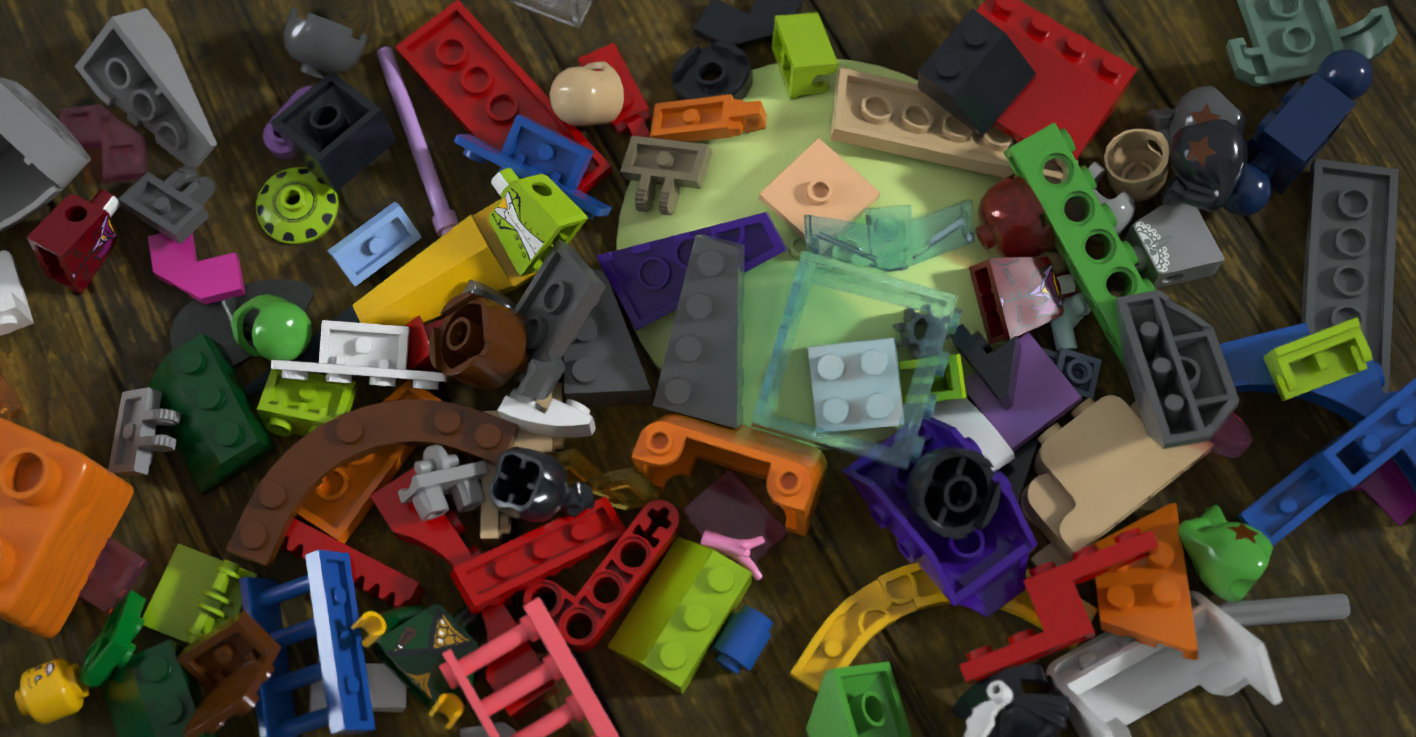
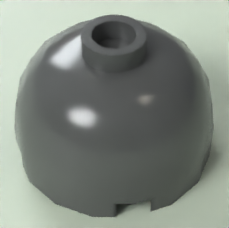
(321, 44)

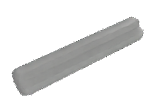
(1288, 609)

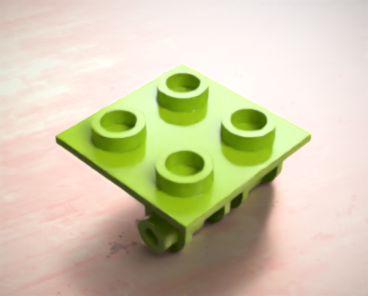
(195, 595)

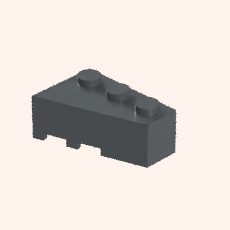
(602, 359)

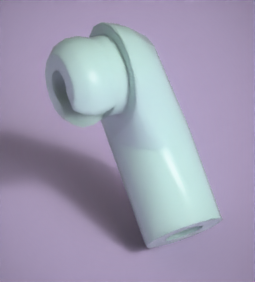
(1062, 327)

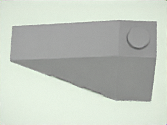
(141, 73)

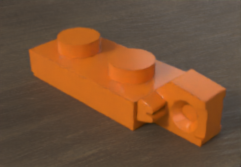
(706, 118)

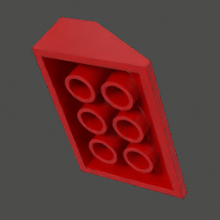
(1074, 78)

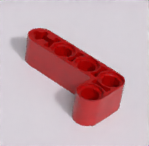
(614, 572)

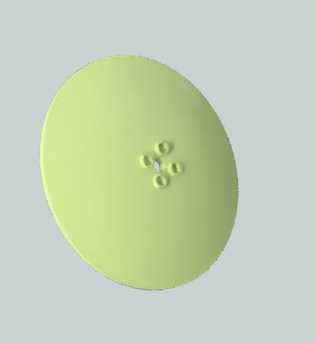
(731, 191)

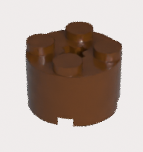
(479, 342)

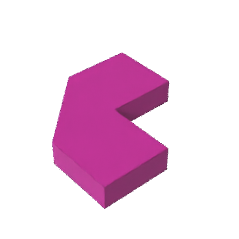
(203, 280)

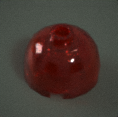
(1012, 220)

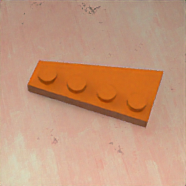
(345, 492)

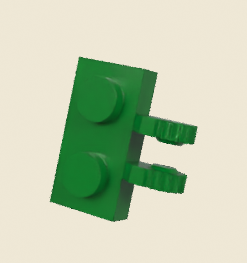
(114, 643)

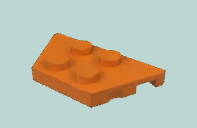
(1153, 594)

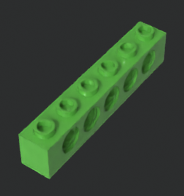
(1098, 220)

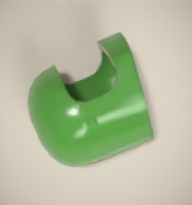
(279, 330)

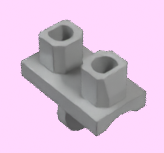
(441, 476)

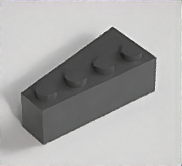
(705, 348)

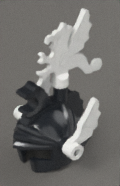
(1001, 709)

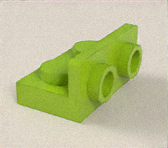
(302, 405)

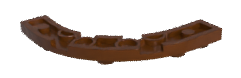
(349, 439)

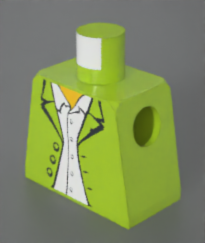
(532, 218)

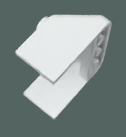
(1121, 680)

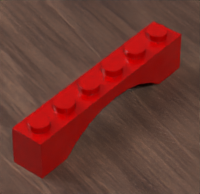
(443, 539)

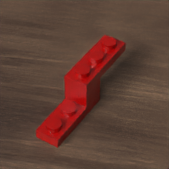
(1059, 604)

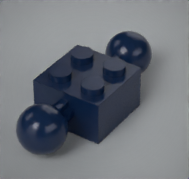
(1299, 129)

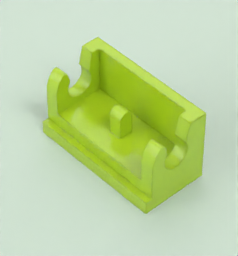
(803, 53)
(1318, 359)

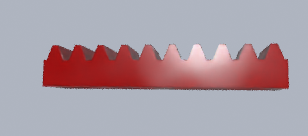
(537, 555)
(367, 573)

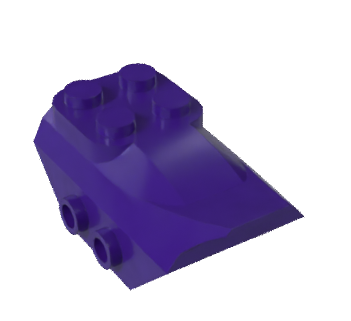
(970, 571)

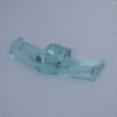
(890, 236)

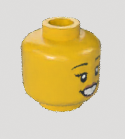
(51, 691)

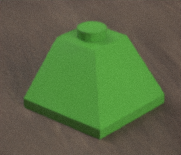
(858, 704)

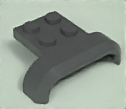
(553, 312)

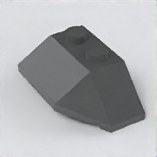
(1174, 369)

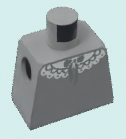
(1174, 245)

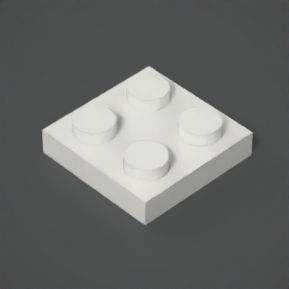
(856, 384)

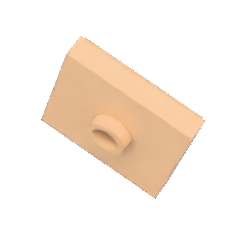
(818, 186)

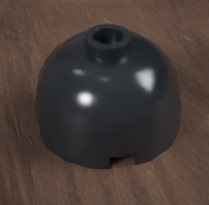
(953, 491)

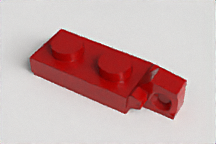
(634, 109)

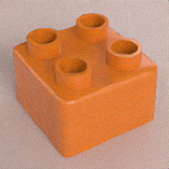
(52, 526)

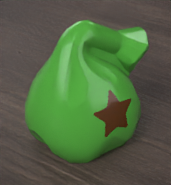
(1225, 553)

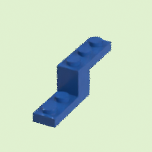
(1335, 467)

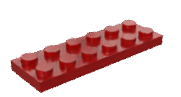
(484, 83)

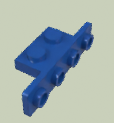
(539, 150)

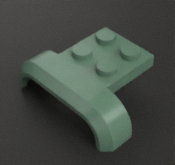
(1297, 35)

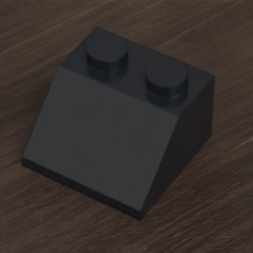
(975, 73)
(334, 130)

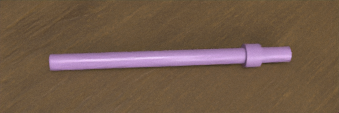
(443, 218)

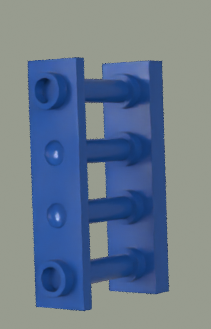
(339, 646)

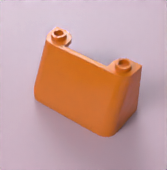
(792, 469)

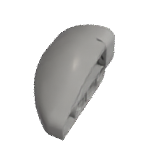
(35, 154)

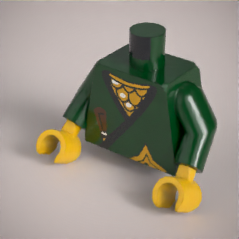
(413, 650)

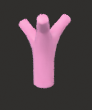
(735, 548)

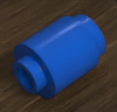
(742, 640)

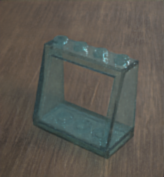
(930, 362)

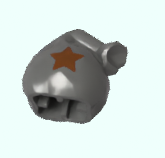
(1193, 108)

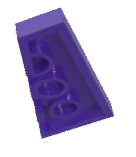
(653, 273)

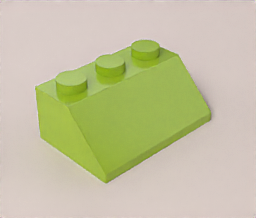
(681, 613)

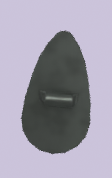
(216, 318)

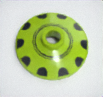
(297, 222)

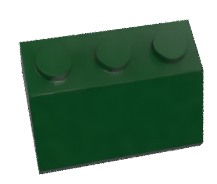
(218, 422)
(153, 694)

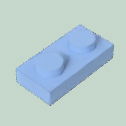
(374, 243)

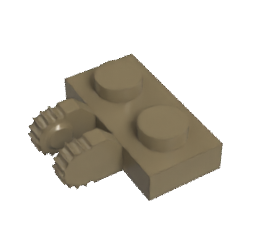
(664, 163)

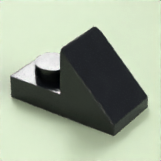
(997, 370)

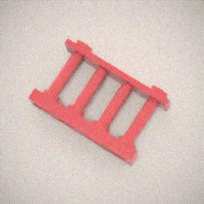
(557, 665)

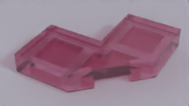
(121, 146)

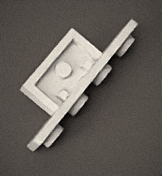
(363, 351)

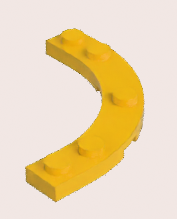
(878, 606)

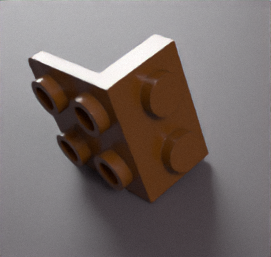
(232, 667)

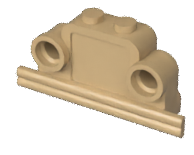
(1097, 475)

